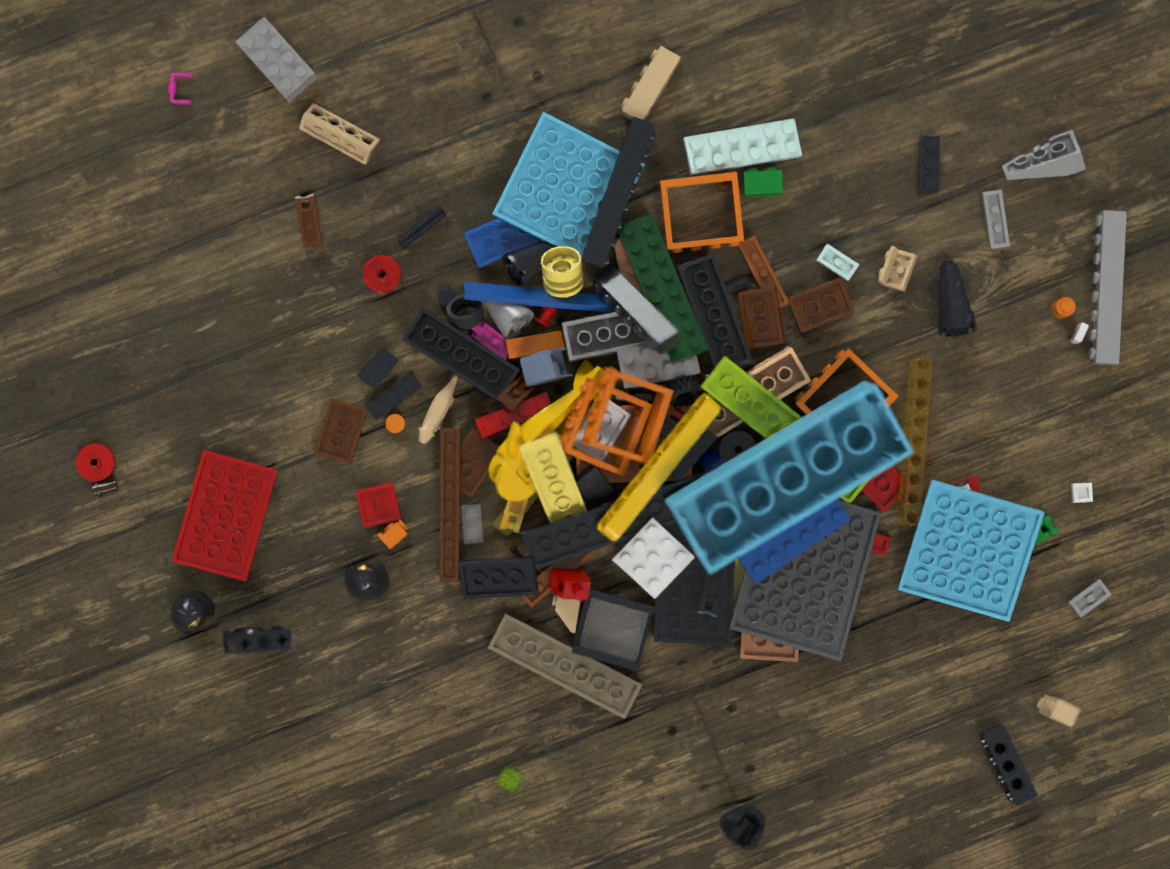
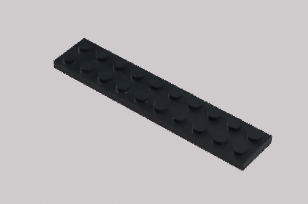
(581, 534)

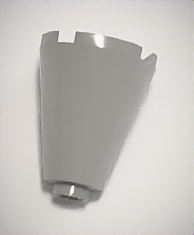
(509, 317)

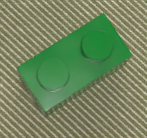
(762, 183)

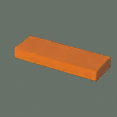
(533, 344)

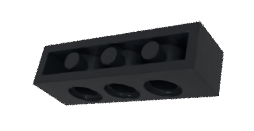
(1025, 790)

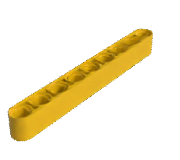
(658, 467)

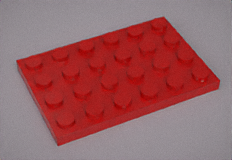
(225, 515)

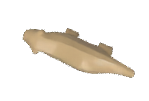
(437, 411)

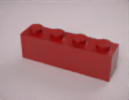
(503, 419)

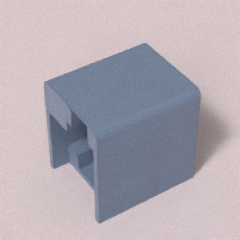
(544, 367)

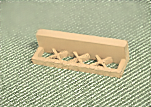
(336, 135)

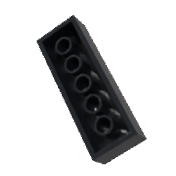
(714, 311)
(460, 354)

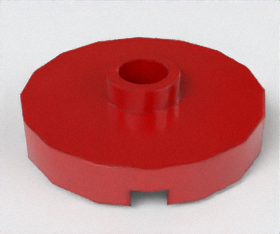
(374, 267)
(105, 464)

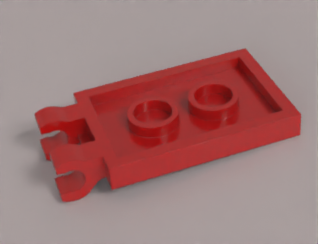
(883, 488)

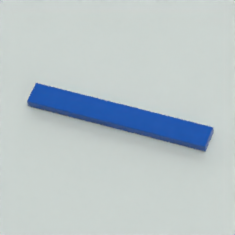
(534, 297)

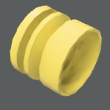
(562, 271)

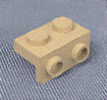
(897, 269)

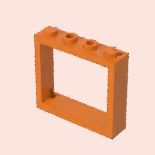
(713, 243)
(828, 371)
(653, 424)
(631, 436)

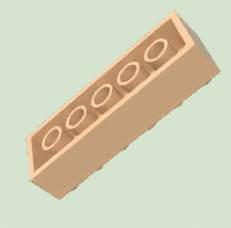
(778, 374)

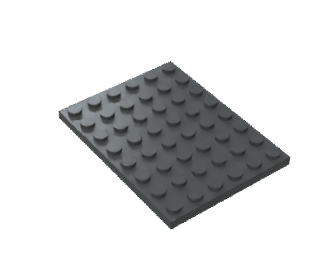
(814, 594)

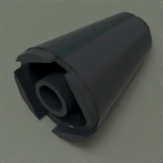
(525, 262)

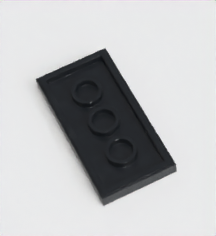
(498, 577)

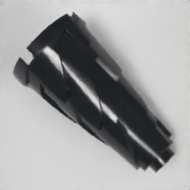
(953, 304)

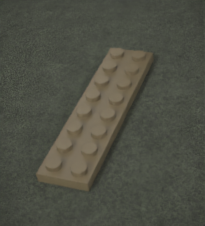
(557, 663)

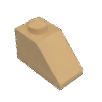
(567, 610)

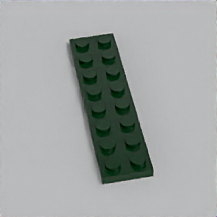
(661, 284)

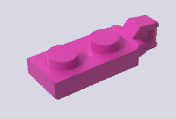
(490, 339)

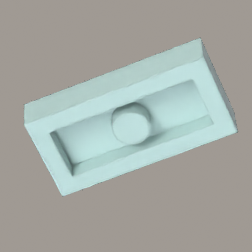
(837, 262)

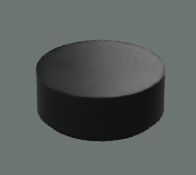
(445, 296)

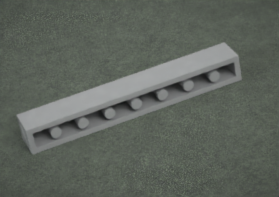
(1108, 288)

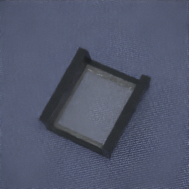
(612, 629)

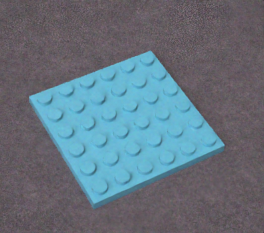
(558, 184)
(970, 550)

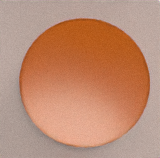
(395, 423)

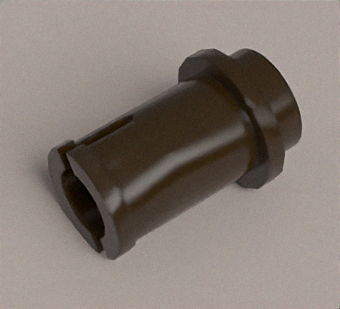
(104, 488)

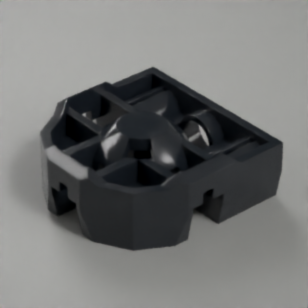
(256, 640)

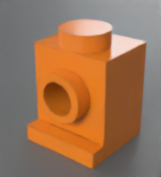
(393, 534)

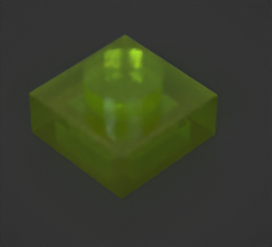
(509, 779)

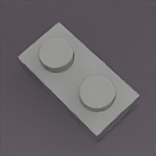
(1089, 598)

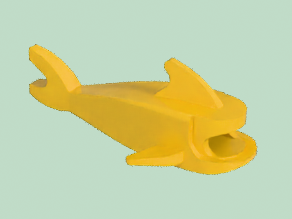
(508, 465)

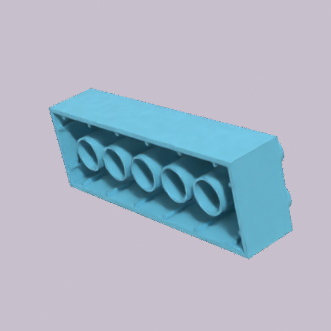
(788, 476)

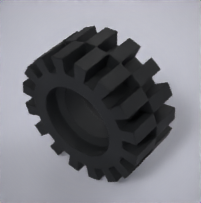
(685, 390)

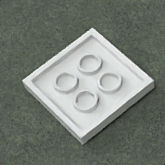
(653, 557)

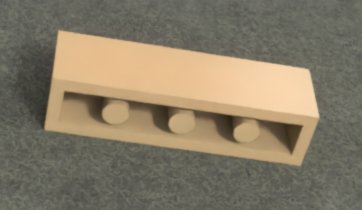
(651, 84)

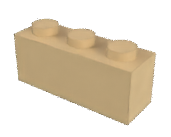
(1057, 710)

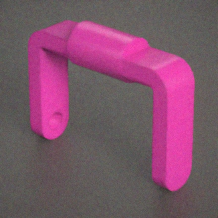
(172, 88)

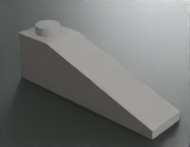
(1053, 159)

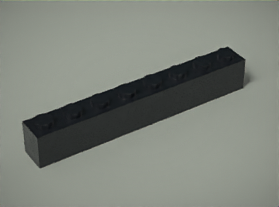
(617, 192)

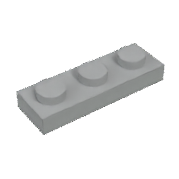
(995, 219)

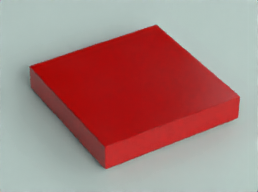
(378, 505)

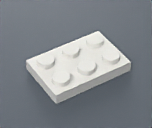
(611, 426)

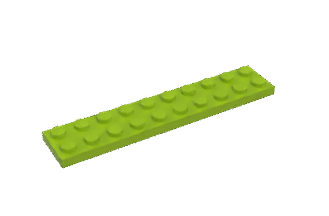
(754, 404)

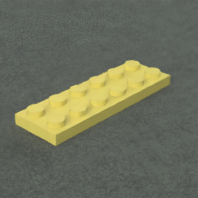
(552, 477)

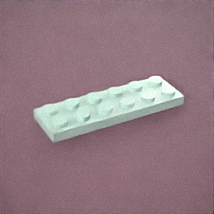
(742, 147)

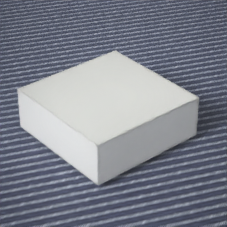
(1079, 333)
(1082, 492)

